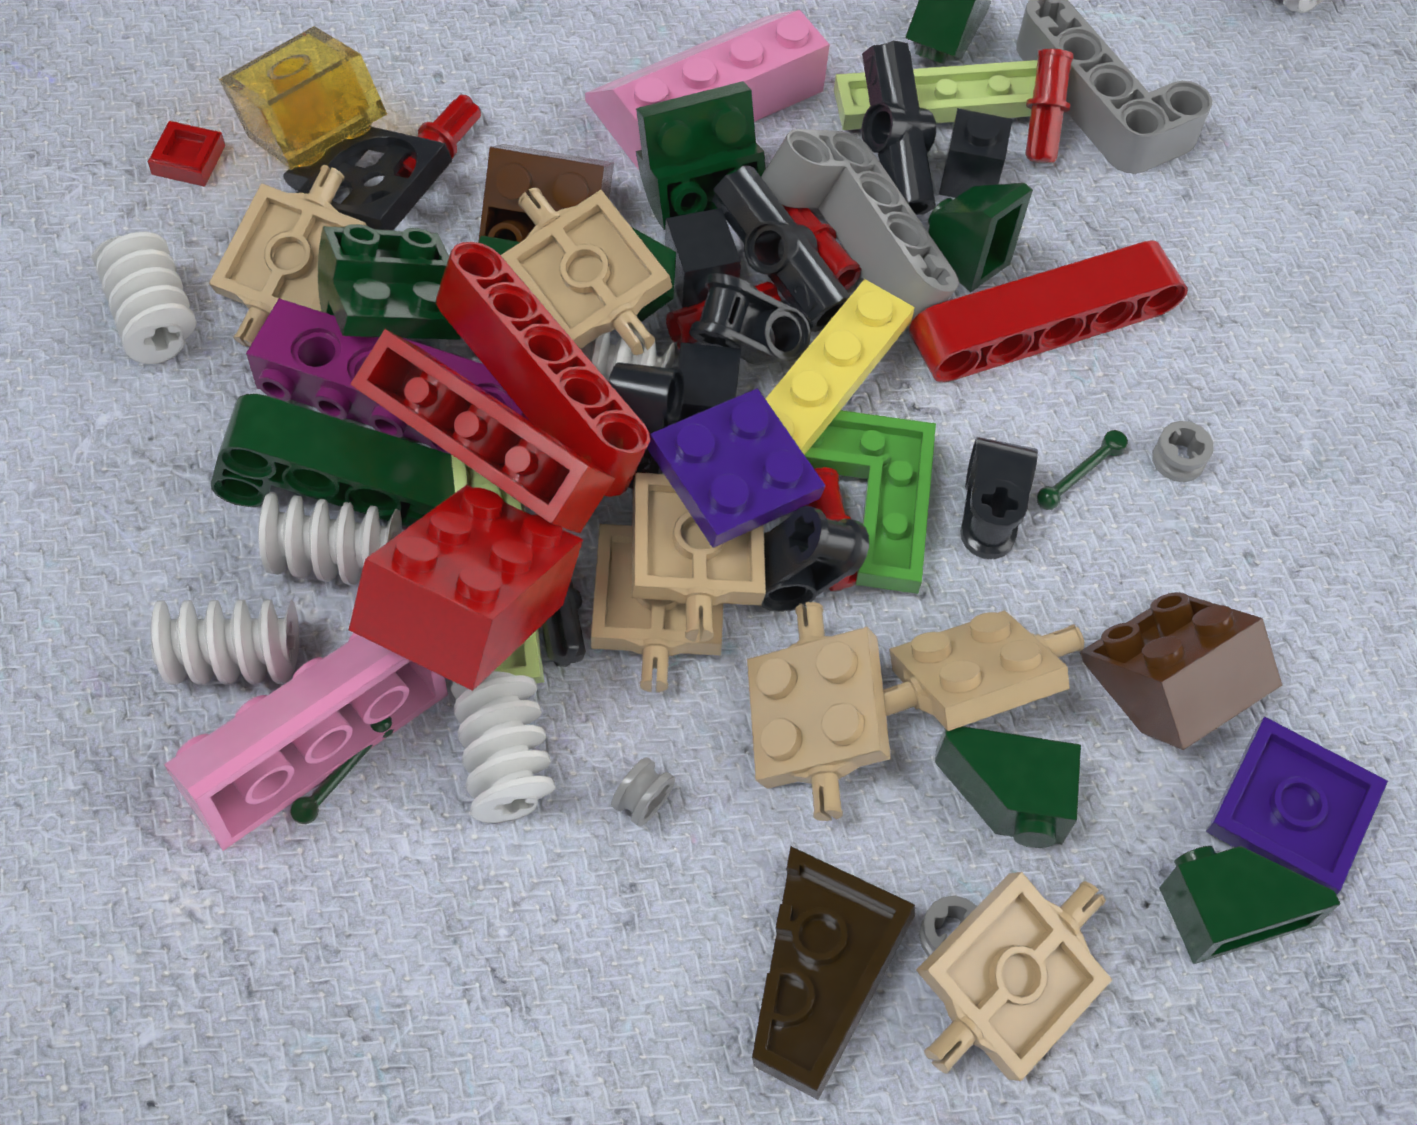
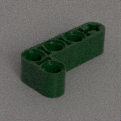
(326, 460)

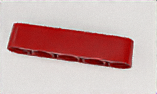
(1046, 311)
(539, 362)

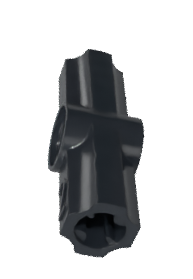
(897, 125)
(761, 224)

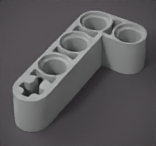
(1107, 101)
(865, 209)

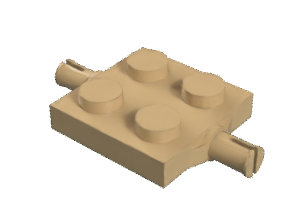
(278, 250)
(588, 269)
(679, 563)
(636, 624)
(979, 669)
(818, 710)
(1014, 976)

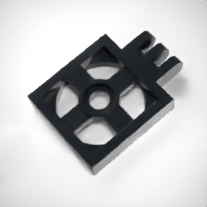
(393, 198)

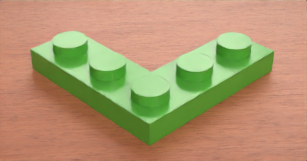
(898, 469)

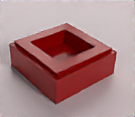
(186, 153)

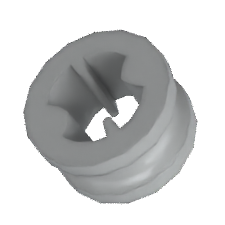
(1199, 450)
(643, 791)
(935, 916)

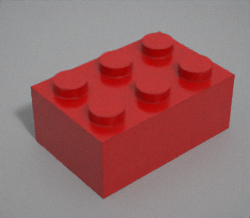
(465, 585)

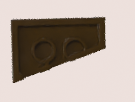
(824, 969)

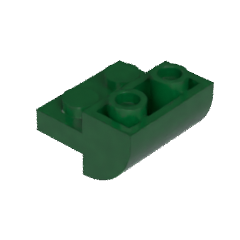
(693, 146)
(383, 281)

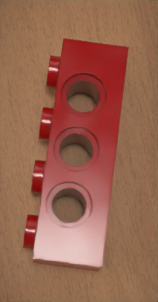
(482, 432)

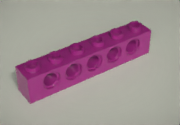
(302, 338)

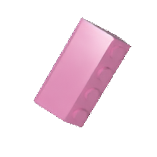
(775, 56)
(298, 735)

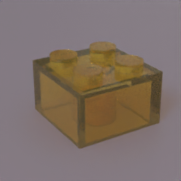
(304, 97)

